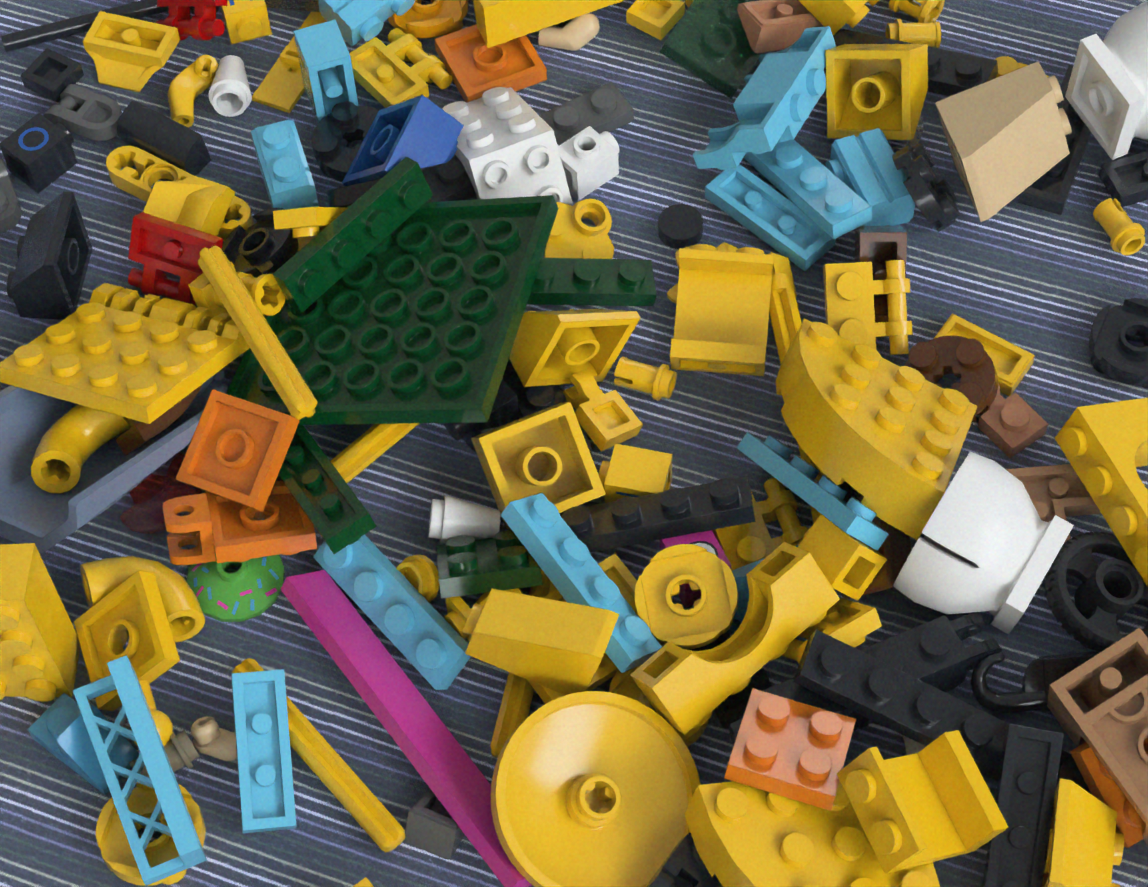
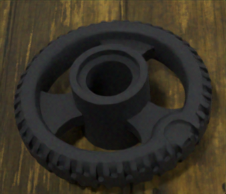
(1104, 593)

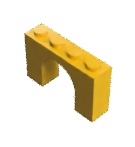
(1104, 450)

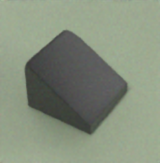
(432, 827)

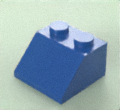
(404, 130)

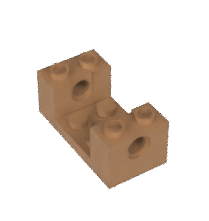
(1108, 709)

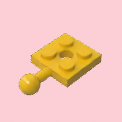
(103, 630)

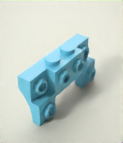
(772, 102)

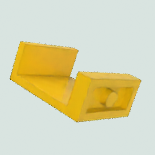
(722, 310)
(922, 803)

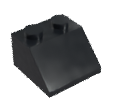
(51, 261)

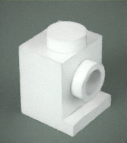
(589, 161)

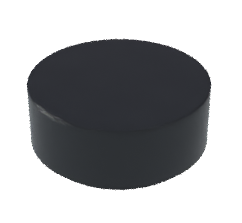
(680, 226)

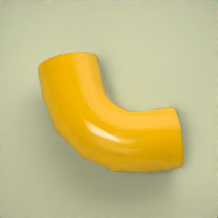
(70, 443)
(178, 598)

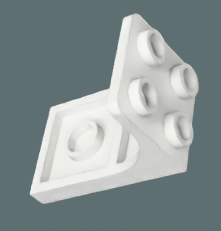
(508, 148)

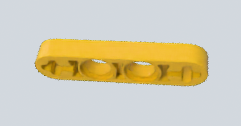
(154, 169)

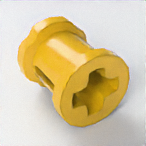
(925, 13)
(264, 292)

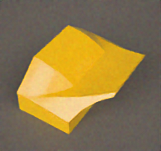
(128, 49)
(191, 203)

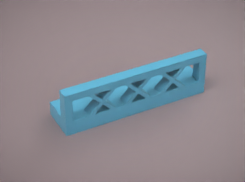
(158, 767)

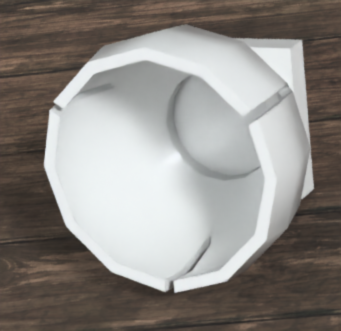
(1112, 83)
(982, 547)

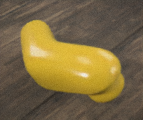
(188, 86)

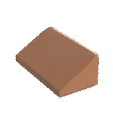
(774, 23)

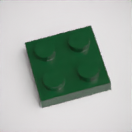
(478, 565)

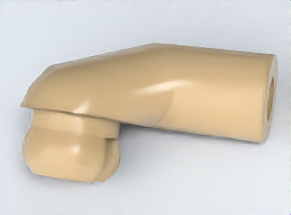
(572, 35)
(213, 740)

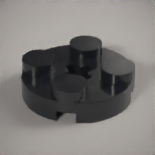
(335, 132)
(932, 198)
(260, 247)
(1109, 342)

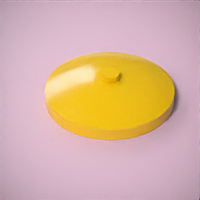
(592, 792)

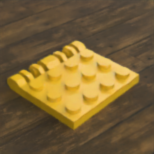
(126, 353)

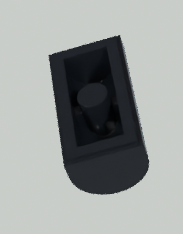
(163, 138)

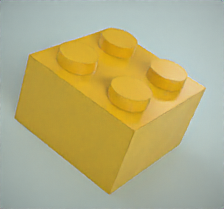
(539, 456)

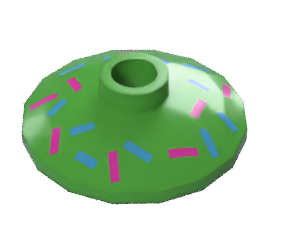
(237, 594)

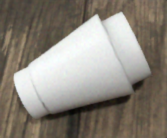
(230, 87)
(461, 518)

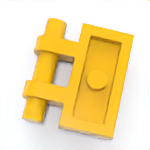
(388, 78)
(850, 303)
(752, 541)

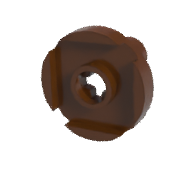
(960, 357)

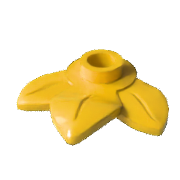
(576, 240)

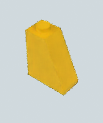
(540, 638)

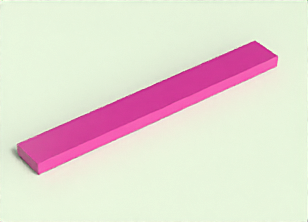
(403, 714)

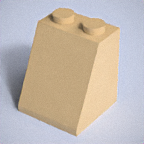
(1005, 135)

